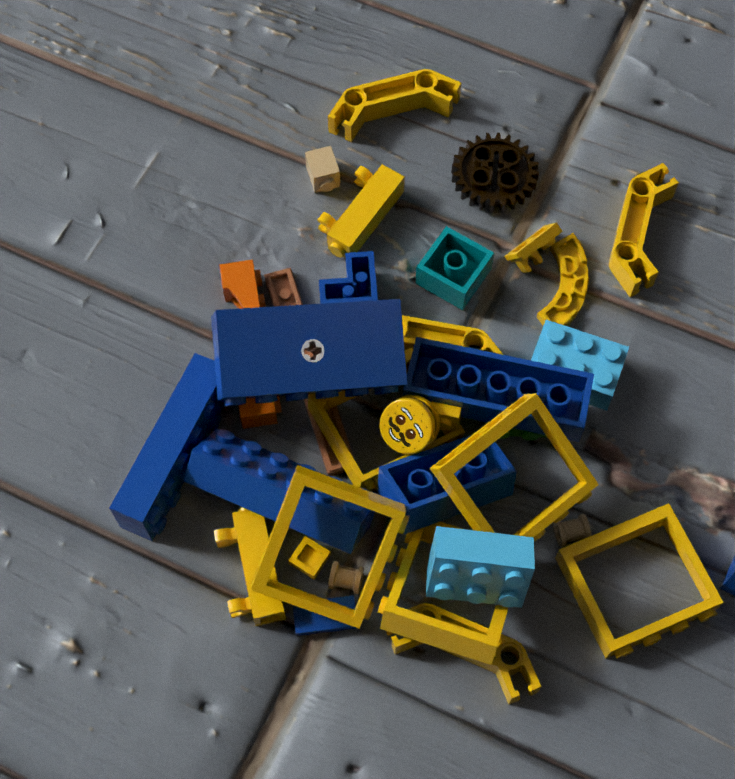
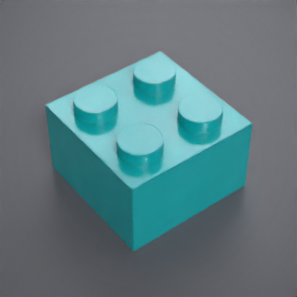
(454, 268)

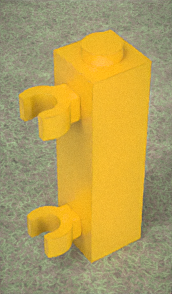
(365, 211)
(252, 538)

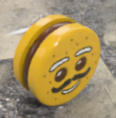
(409, 424)

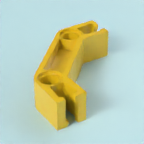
(391, 97)
(633, 228)
(445, 333)
(498, 667)

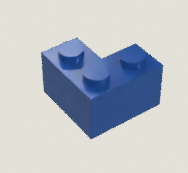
(358, 285)

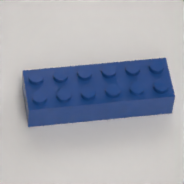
(491, 382)
(162, 463)
(259, 481)

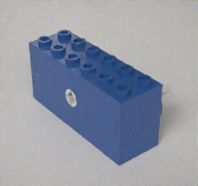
(351, 343)

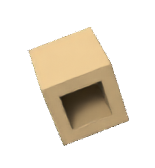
(322, 169)

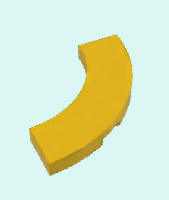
(573, 282)

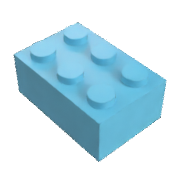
(583, 352)
(480, 567)

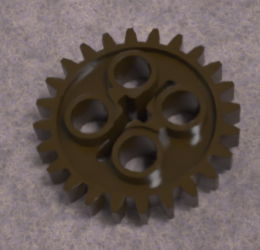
(520, 174)

